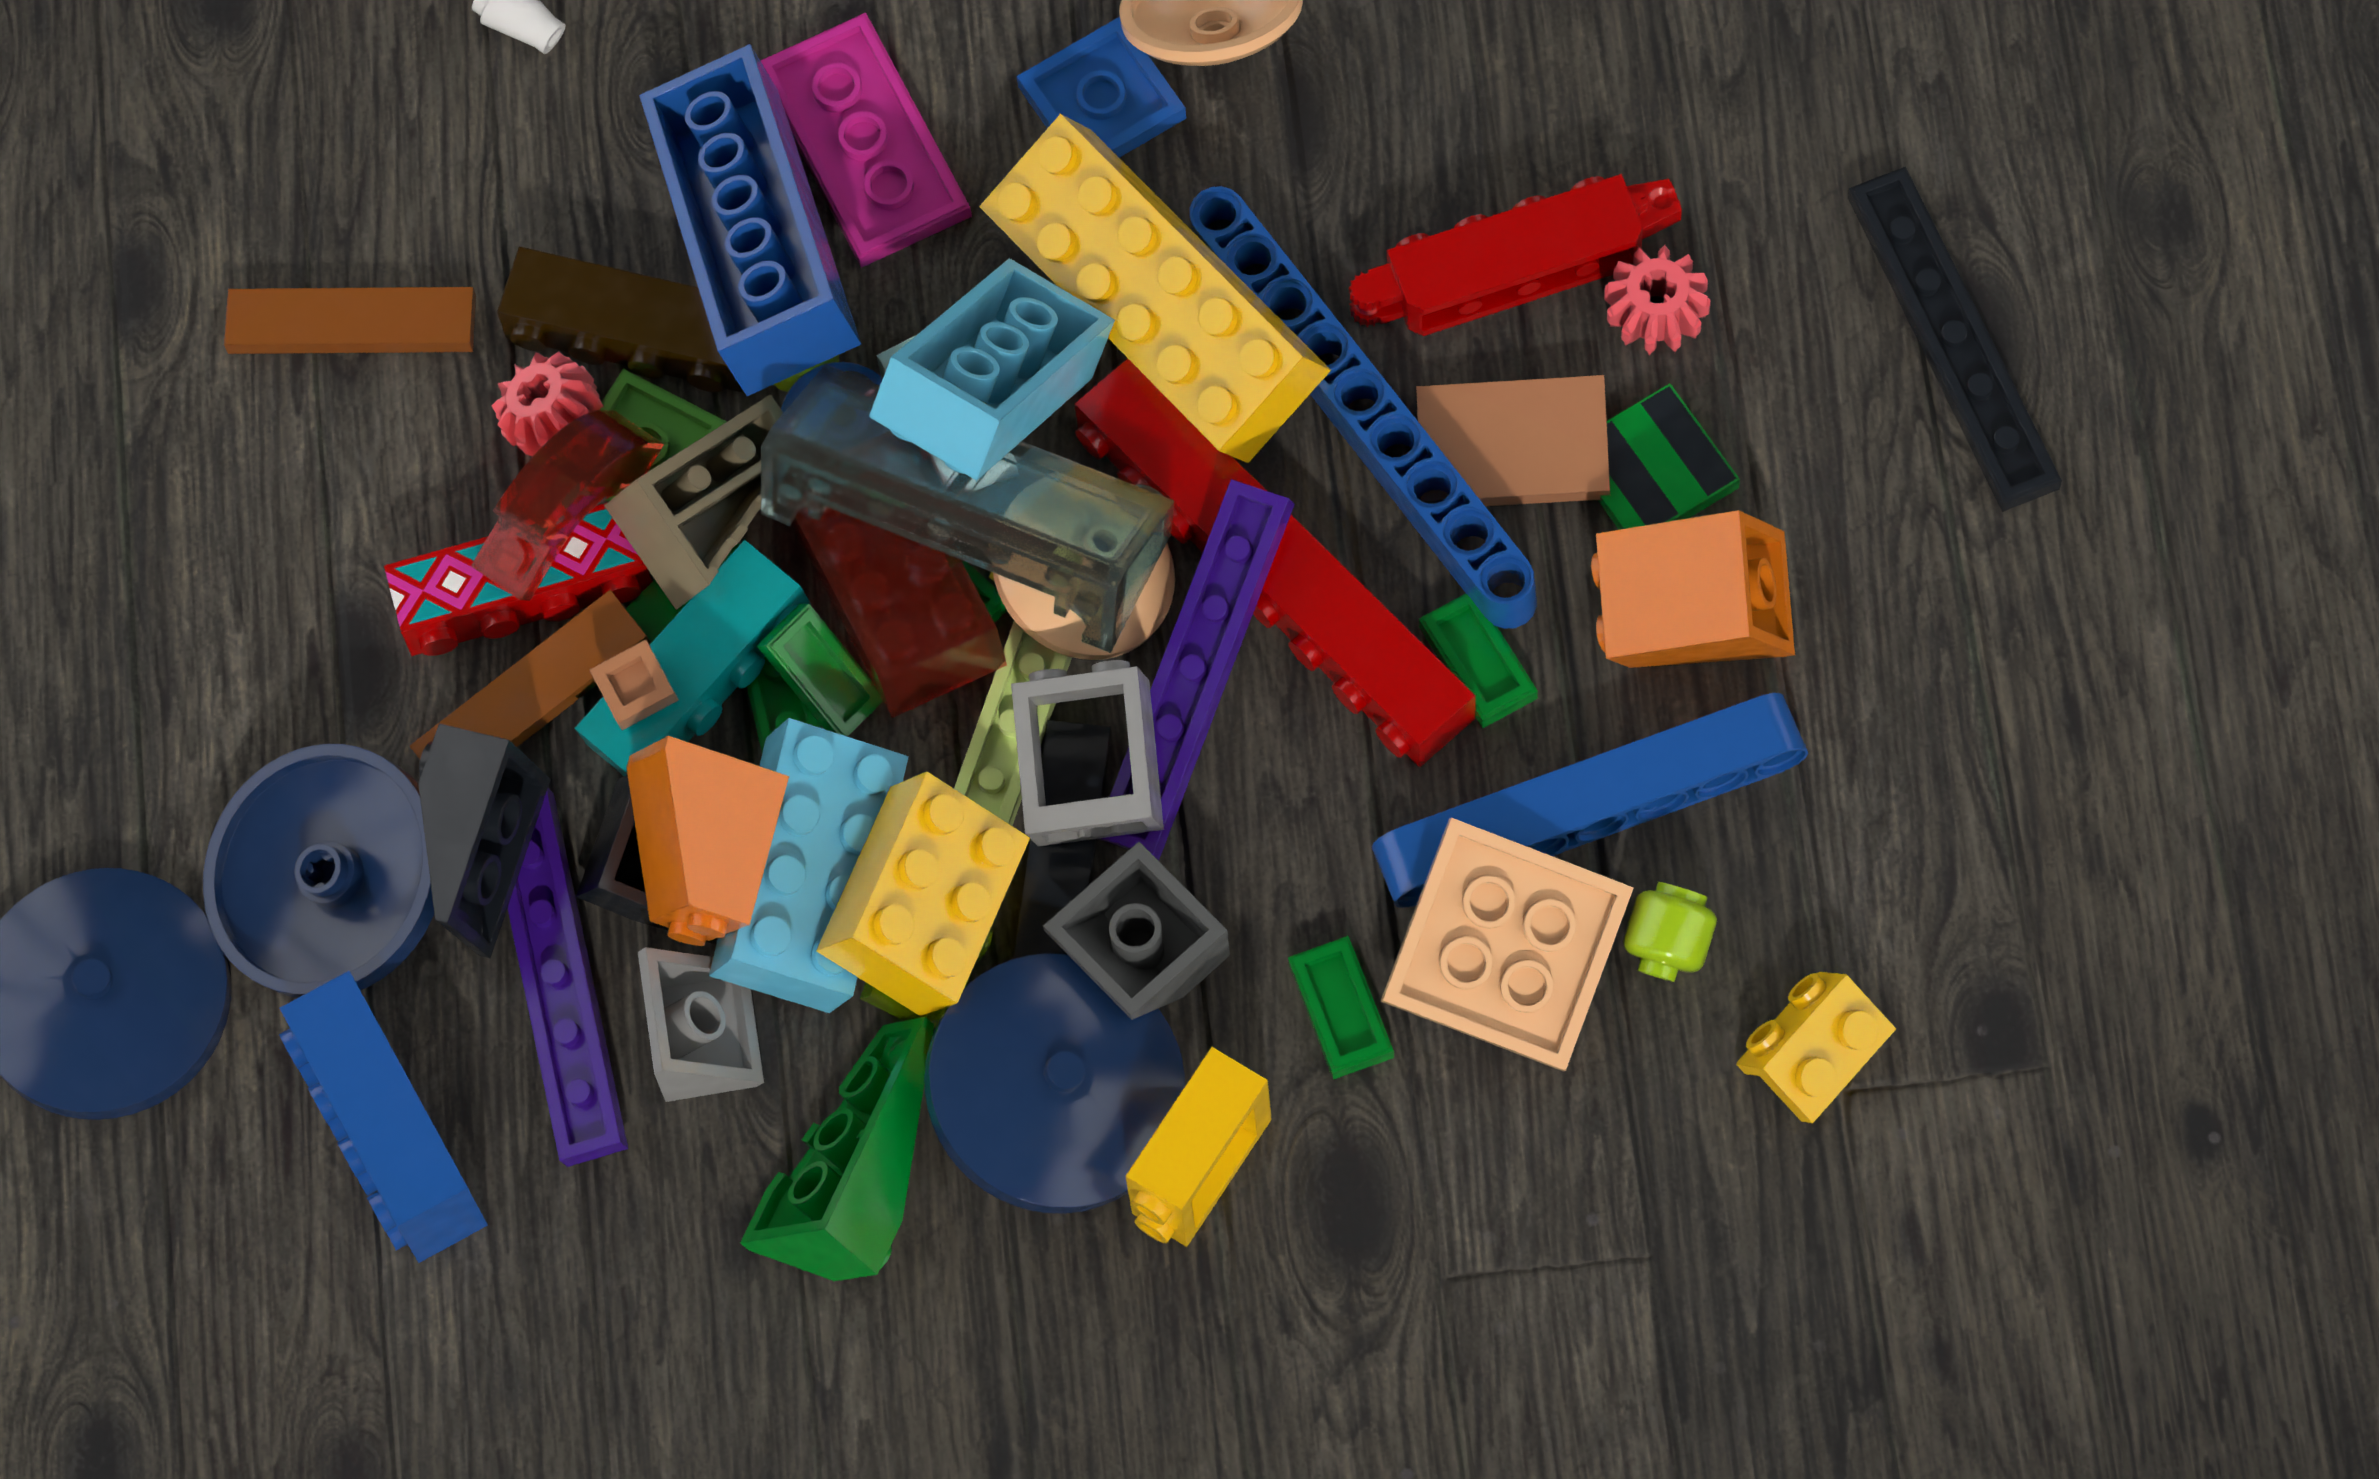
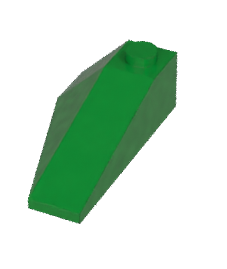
(853, 1181)

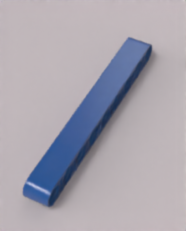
(1380, 426)

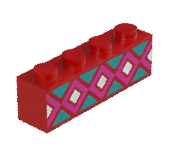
(450, 602)

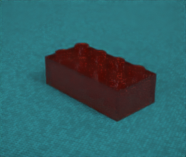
(903, 608)

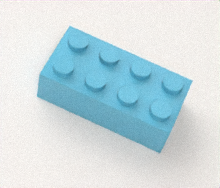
(991, 369)
(819, 834)

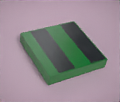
(1662, 464)

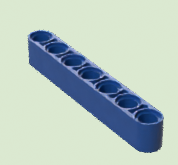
(1610, 789)

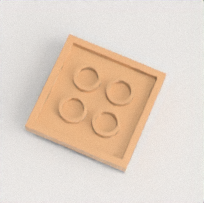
(1507, 944)

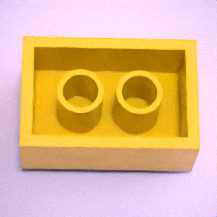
(923, 894)

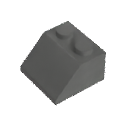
(1140, 934)

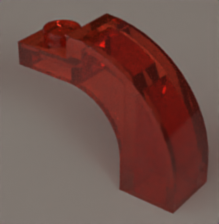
(556, 490)

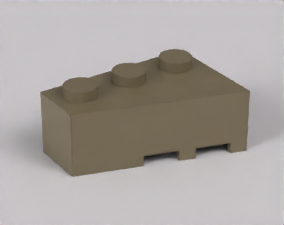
(697, 503)

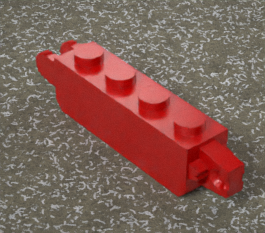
(1513, 255)

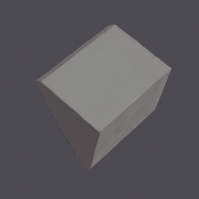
(697, 1027)

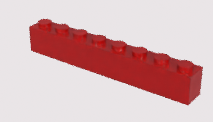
(1307, 591)

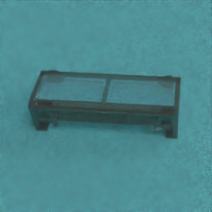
(1025, 519)

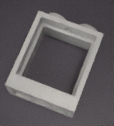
(1094, 817)

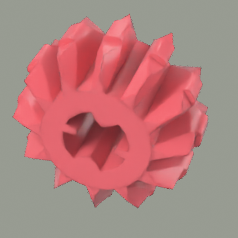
(1655, 322)
(544, 400)

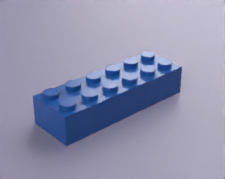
(749, 221)

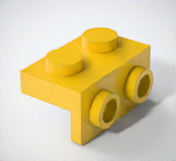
(1816, 1043)

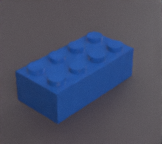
(385, 1124)

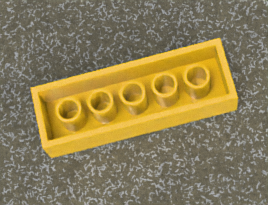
(1171, 297)

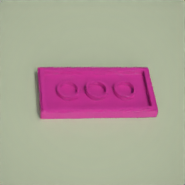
(865, 141)

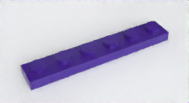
(1206, 644)
(563, 999)

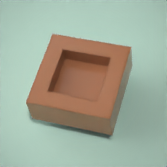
(634, 684)

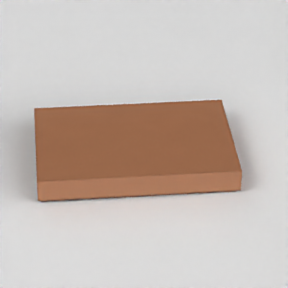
(1521, 438)

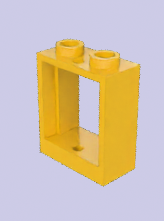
(1198, 1148)

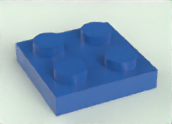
(1105, 88)

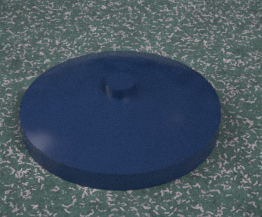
(319, 870)
(108, 993)
(1048, 1085)

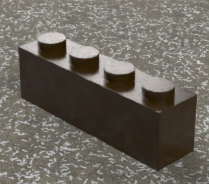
(611, 318)

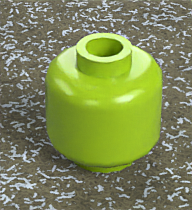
(1669, 931)

